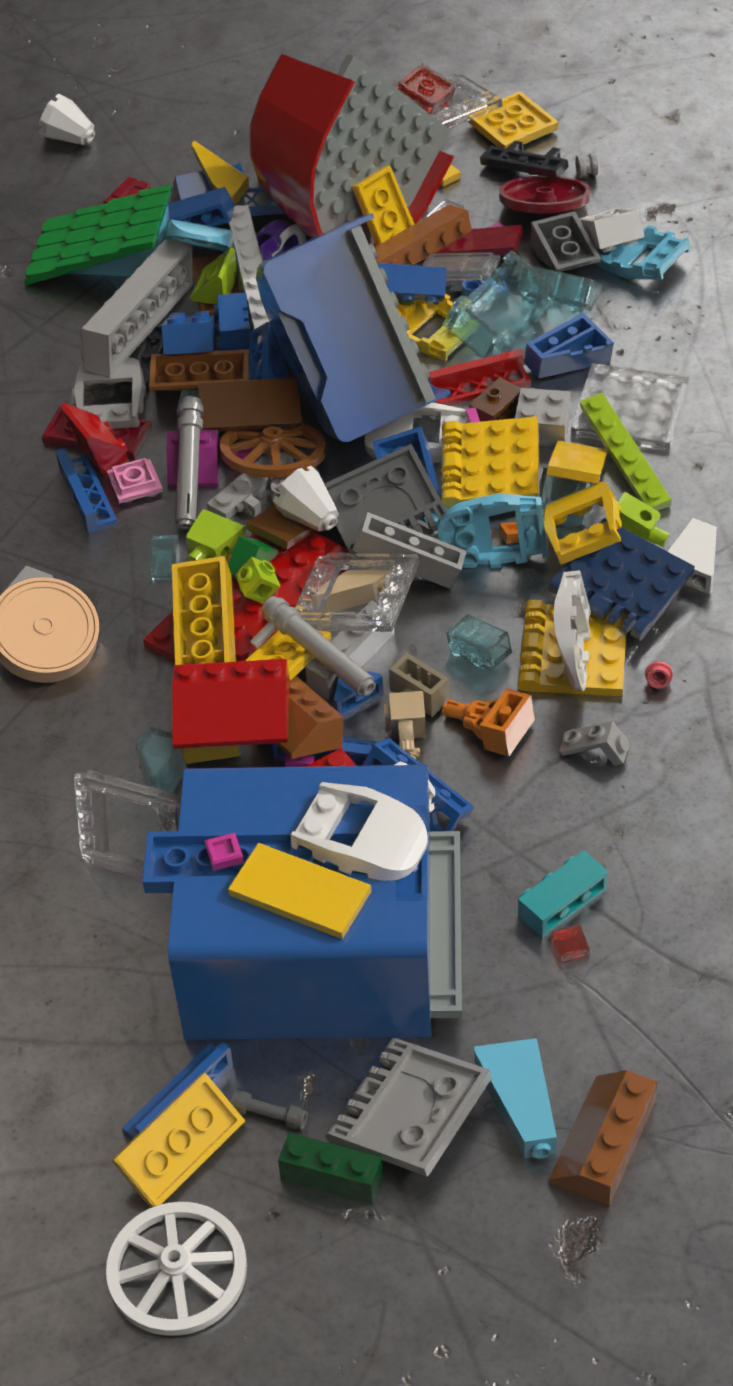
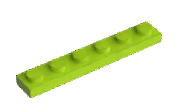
(625, 452)

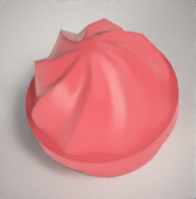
(658, 674)

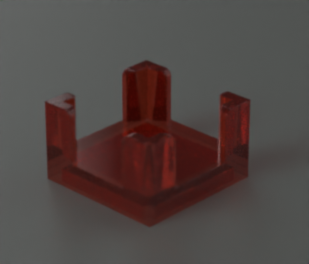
(427, 88)

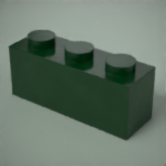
(330, 1168)

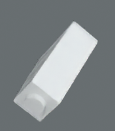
(697, 547)

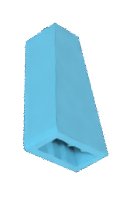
(520, 1094)

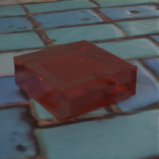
(570, 943)

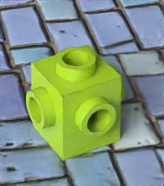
(257, 580)

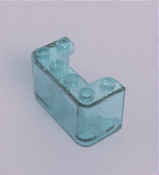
(500, 307)

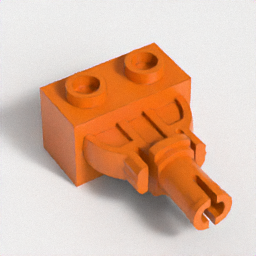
(496, 722)

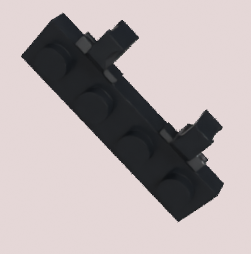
(515, 159)
(150, 345)

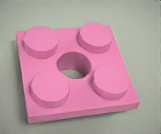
(129, 489)

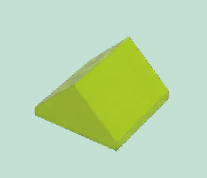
(216, 278)

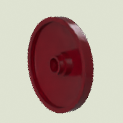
(544, 194)

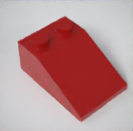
(96, 438)

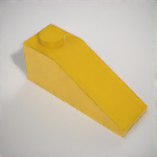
(221, 173)

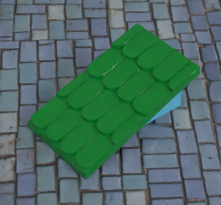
(102, 237)

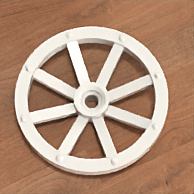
(176, 1271)

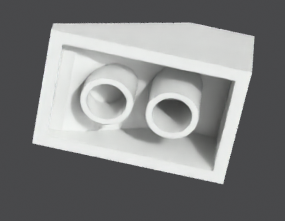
(614, 228)

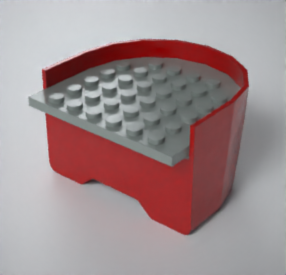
(331, 130)

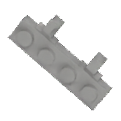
(242, 492)

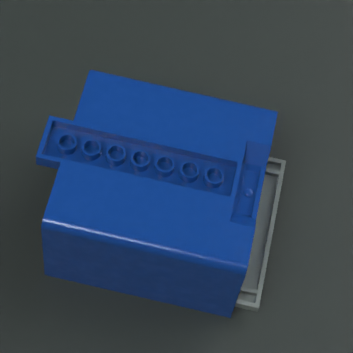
(274, 978)

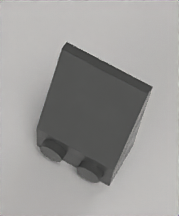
(563, 242)

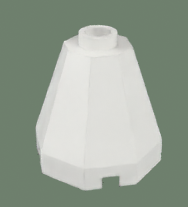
(66, 122)
(307, 500)

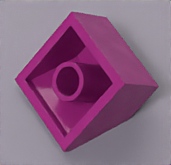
(208, 458)

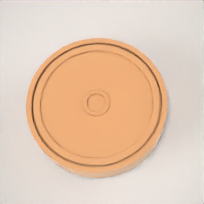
(46, 629)

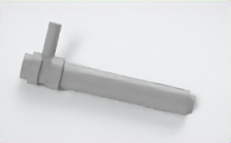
(190, 426)
(289, 622)

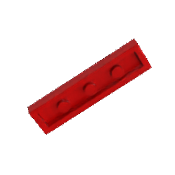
(477, 374)

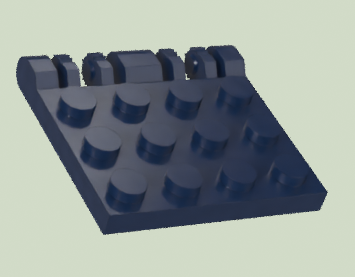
(631, 579)

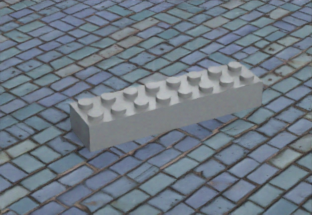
(137, 307)

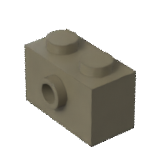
(413, 675)

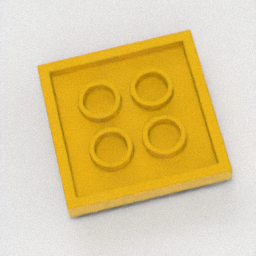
(515, 121)

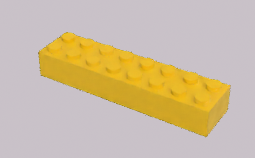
(204, 627)

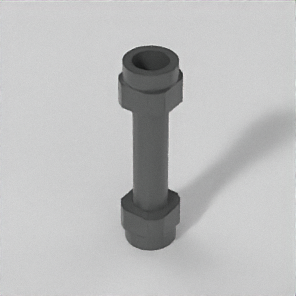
(294, 1117)

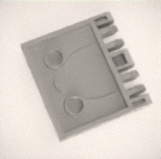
(412, 1109)

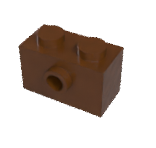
(497, 401)

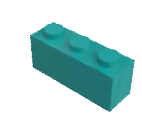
(562, 893)

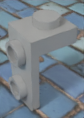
(602, 735)

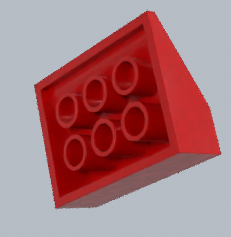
(230, 703)

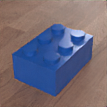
(189, 333)

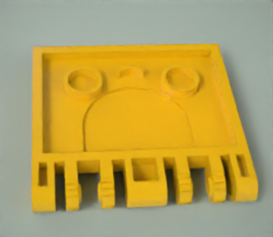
(489, 459)
(542, 650)

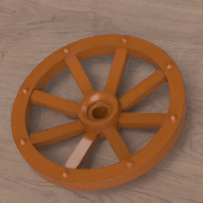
(273, 441)

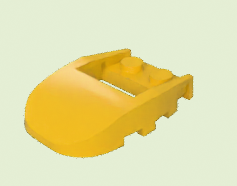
(442, 342)
(591, 539)

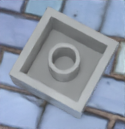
(551, 409)

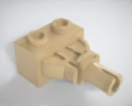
(406, 719)

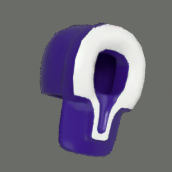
(279, 237)

